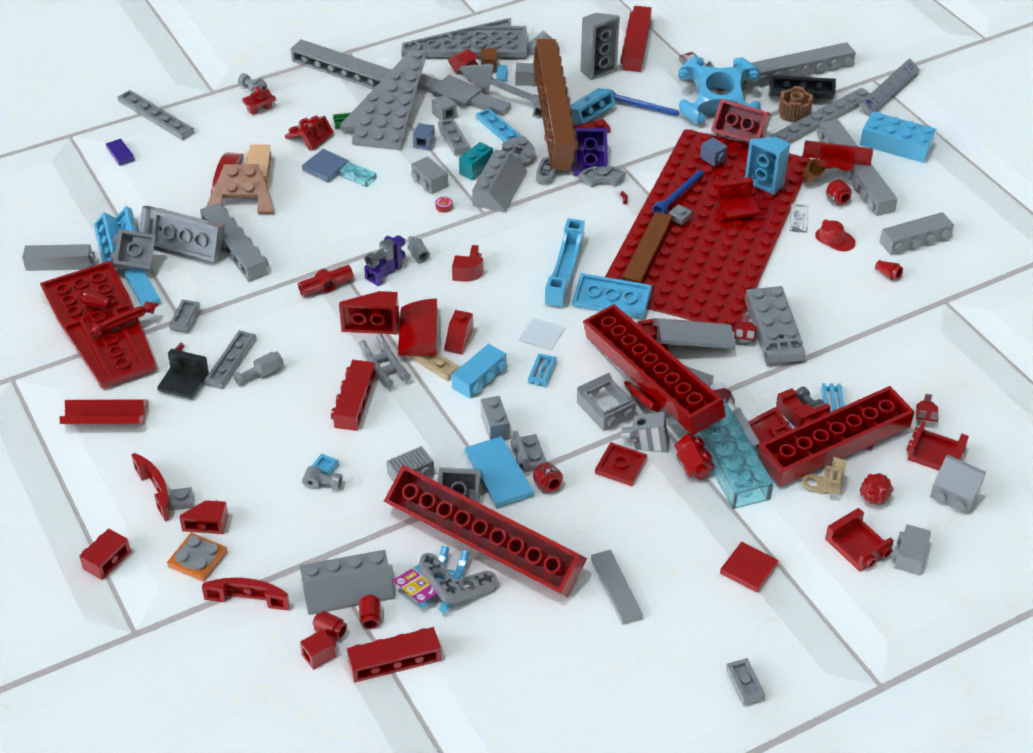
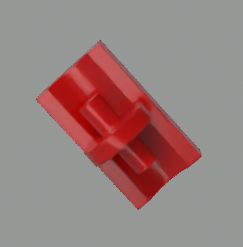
(259, 98)

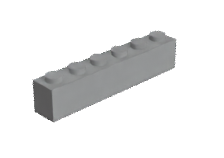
(237, 244)

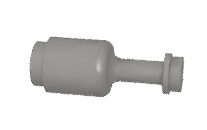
(262, 366)

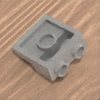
(133, 250)

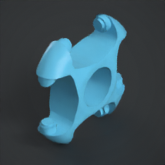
(713, 77)

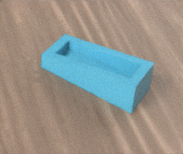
(501, 73)

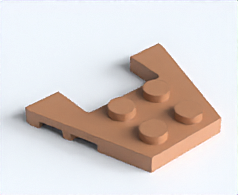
(242, 182)

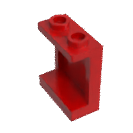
(931, 448)
(857, 541)

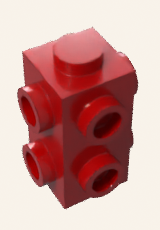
(694, 456)

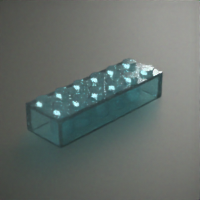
(736, 462)

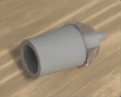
(417, 248)

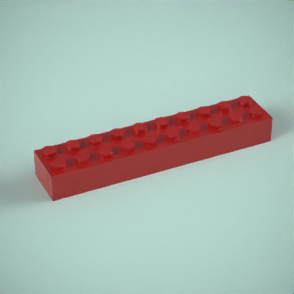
(654, 369)
(486, 530)

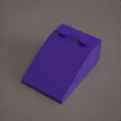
(591, 149)

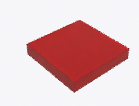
(621, 464)
(749, 566)

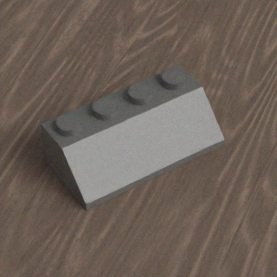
(599, 44)
(498, 182)
(346, 580)

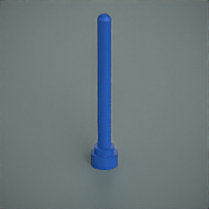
(643, 104)
(662, 206)

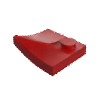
(769, 425)

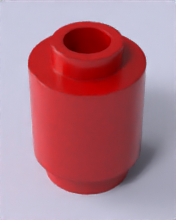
(370, 611)
(330, 624)

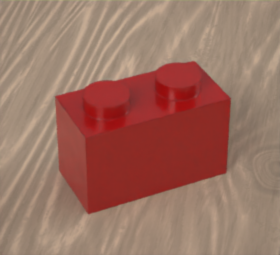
(105, 553)

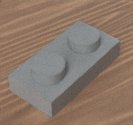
(745, 681)

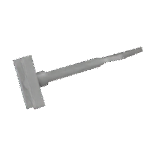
(482, 77)

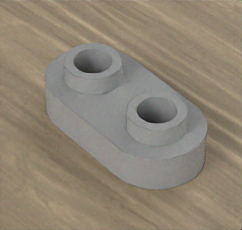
(544, 172)

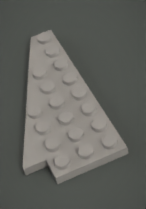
(499, 34)
(386, 110)

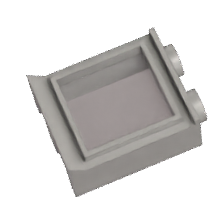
(605, 402)

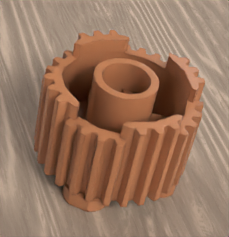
(795, 104)

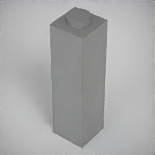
(58, 257)

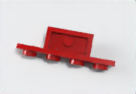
(837, 155)

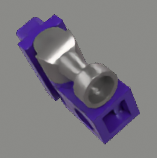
(385, 260)

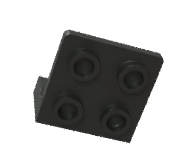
(185, 374)

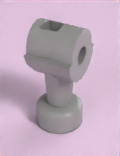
(245, 80)
(314, 477)

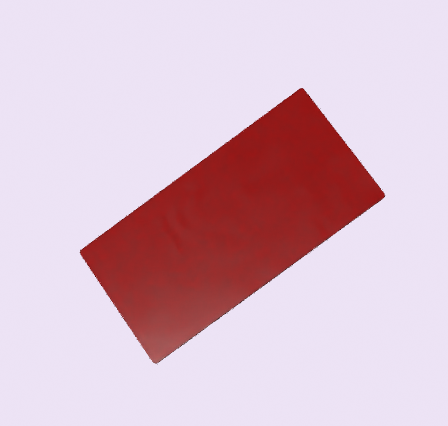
(709, 259)

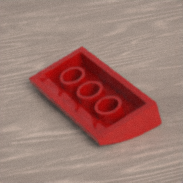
(418, 328)

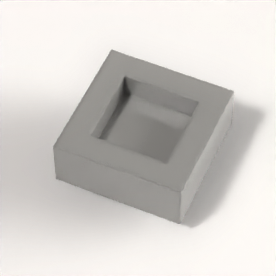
(680, 214)
(181, 498)

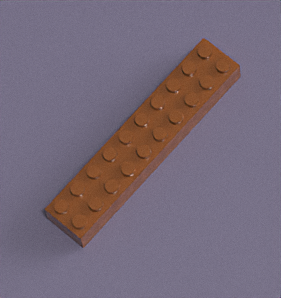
(554, 105)

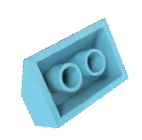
(767, 163)

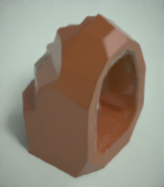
(813, 171)

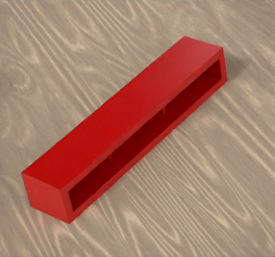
(636, 38)

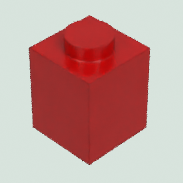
(318, 648)

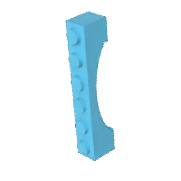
(559, 281)

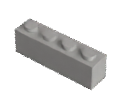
(916, 233)

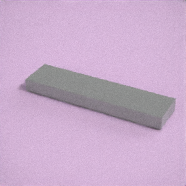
(230, 359)
(616, 587)

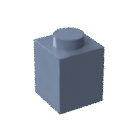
(423, 136)
(713, 151)

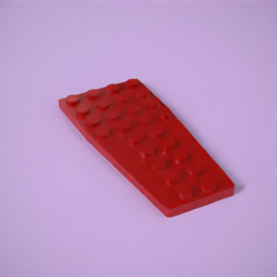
(117, 353)

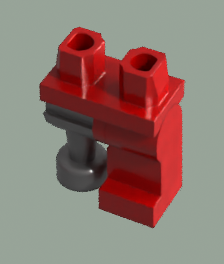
(792, 408)

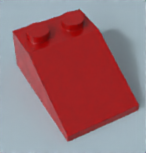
(371, 313)

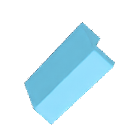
(107, 226)

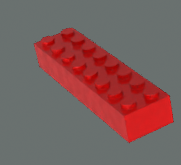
(835, 435)

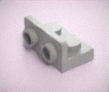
(528, 451)

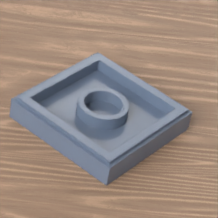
(324, 165)

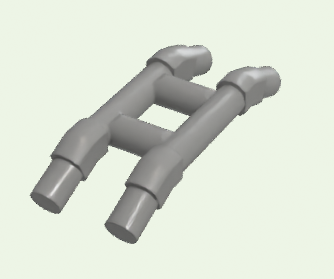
(386, 354)

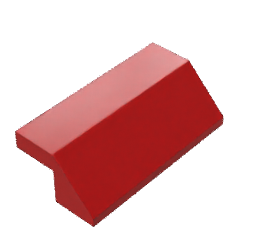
(104, 411)

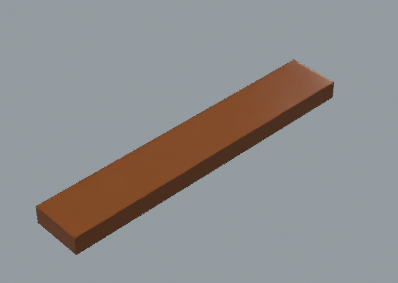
(647, 247)

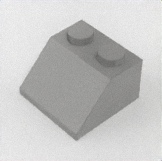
(462, 480)
(958, 484)

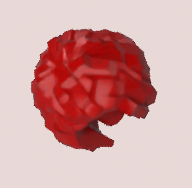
(876, 489)

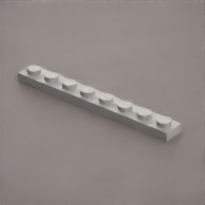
(830, 112)

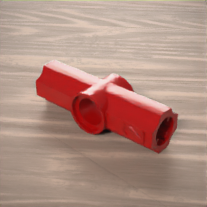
(325, 280)

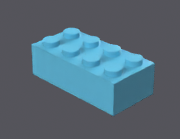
(898, 136)

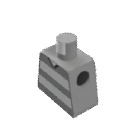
(648, 432)

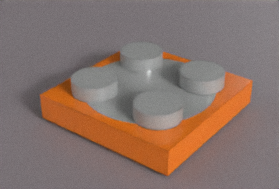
(197, 556)

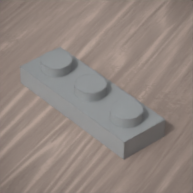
(453, 136)

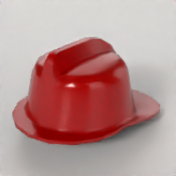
(834, 235)

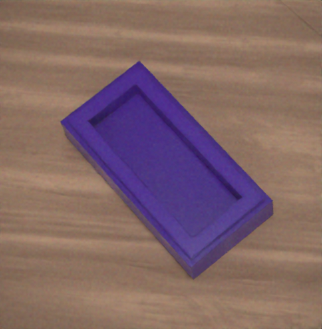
(120, 152)

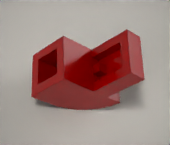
(463, 58)
(468, 267)

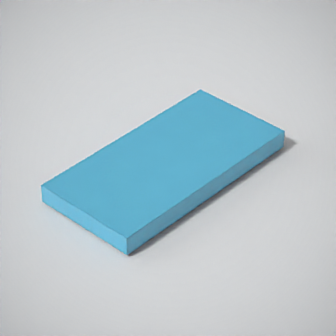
(600, 292)
(500, 472)

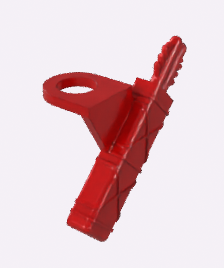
(643, 397)

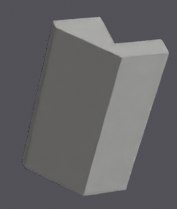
(694, 333)

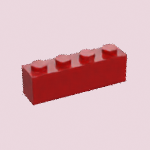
(353, 395)
(393, 654)

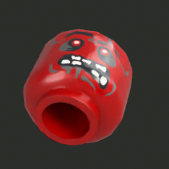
(838, 192)
(548, 477)

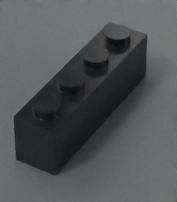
(815, 86)

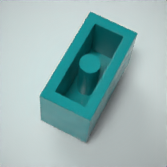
(474, 161)

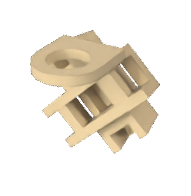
(831, 481)

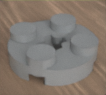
(524, 146)

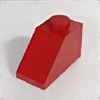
(459, 332)
(205, 518)

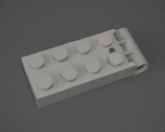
(183, 233)
(774, 325)

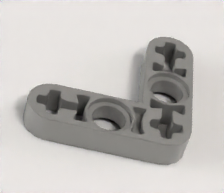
(481, 582)

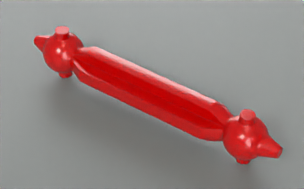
(123, 318)

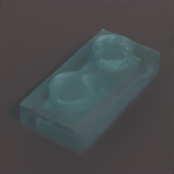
(357, 174)

